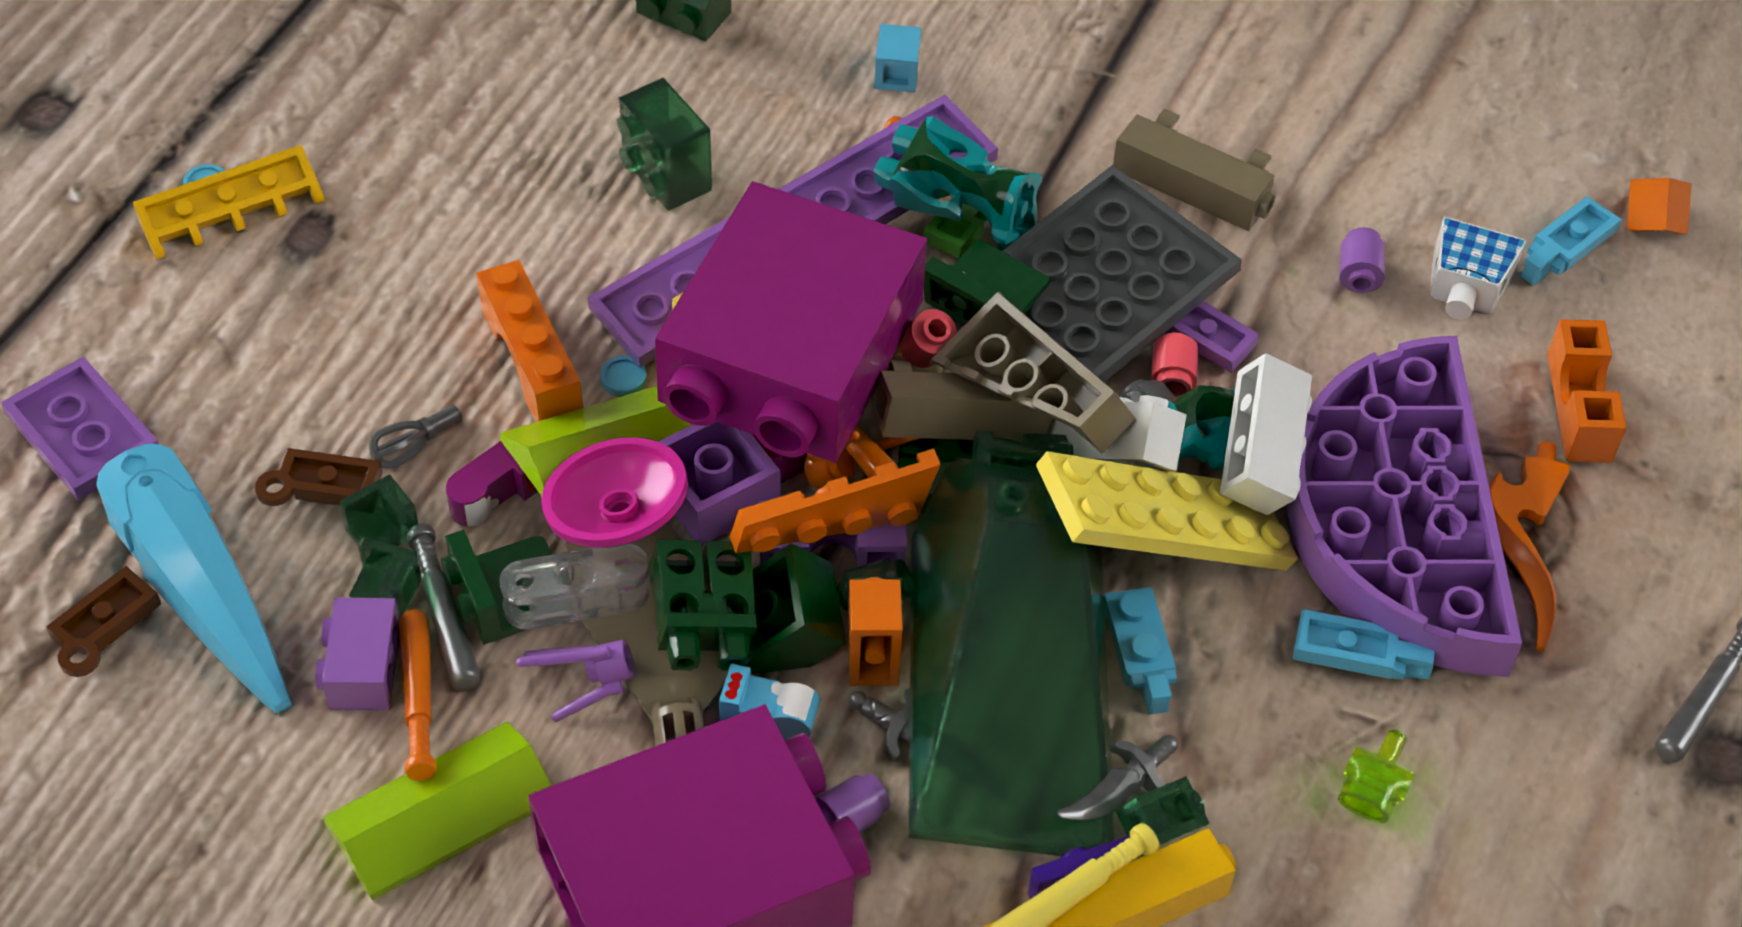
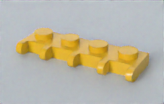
(226, 197)

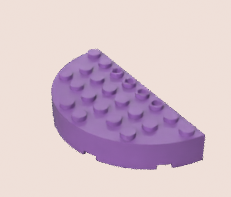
(1402, 508)

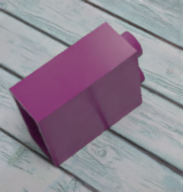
(790, 322)
(702, 835)

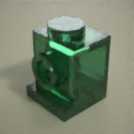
(1169, 810)

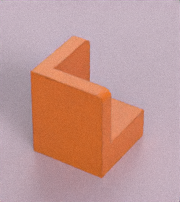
(1659, 205)

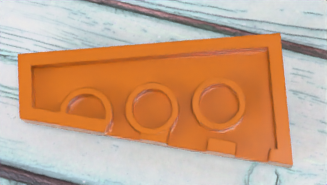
(839, 507)

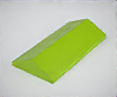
(549, 442)
(423, 823)

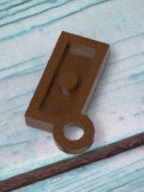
(317, 477)
(101, 620)

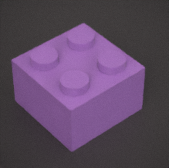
(724, 475)

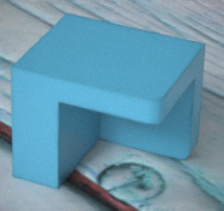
(897, 58)

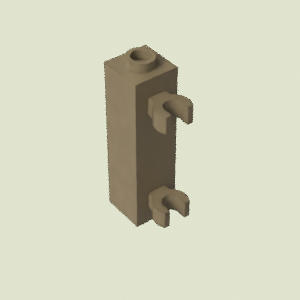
(1194, 171)
(947, 407)

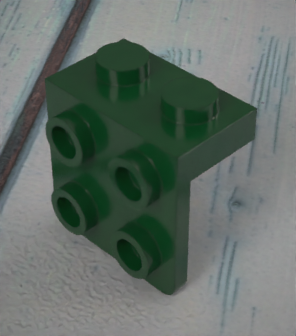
(480, 578)

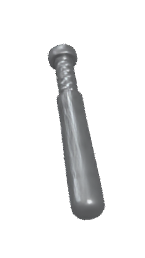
(446, 618)
(1701, 702)

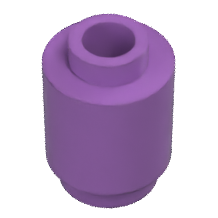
(1362, 260)
(858, 798)

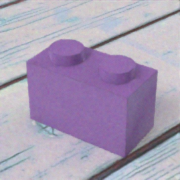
(359, 654)

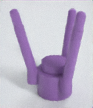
(604, 663)

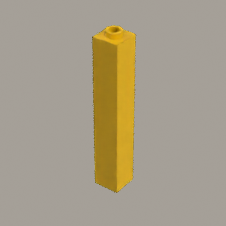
(1158, 886)

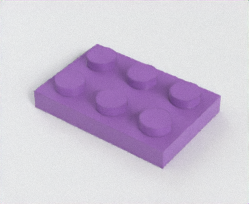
(76, 424)

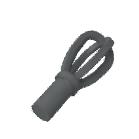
(424, 430)

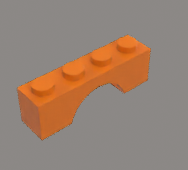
(541, 362)

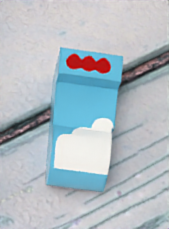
(790, 704)

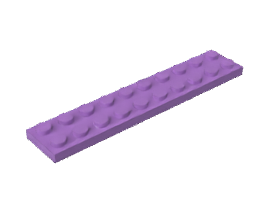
(642, 301)

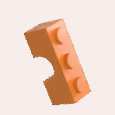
(1588, 415)

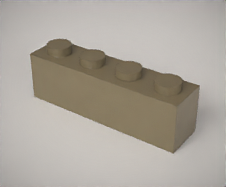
(1025, 364)

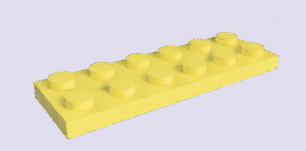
(1160, 513)

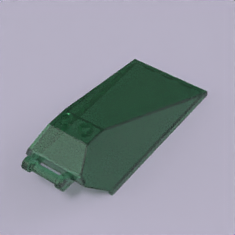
(1005, 661)

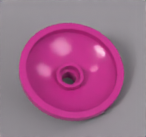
(614, 492)

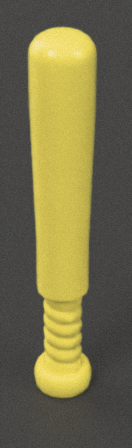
(1083, 881)

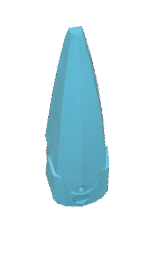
(185, 558)

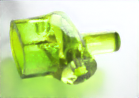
(1375, 782)

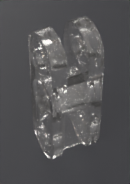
(575, 586)

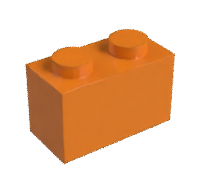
(874, 632)

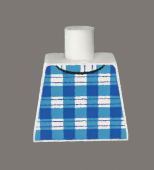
(1472, 267)

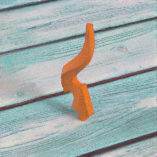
(1533, 499)

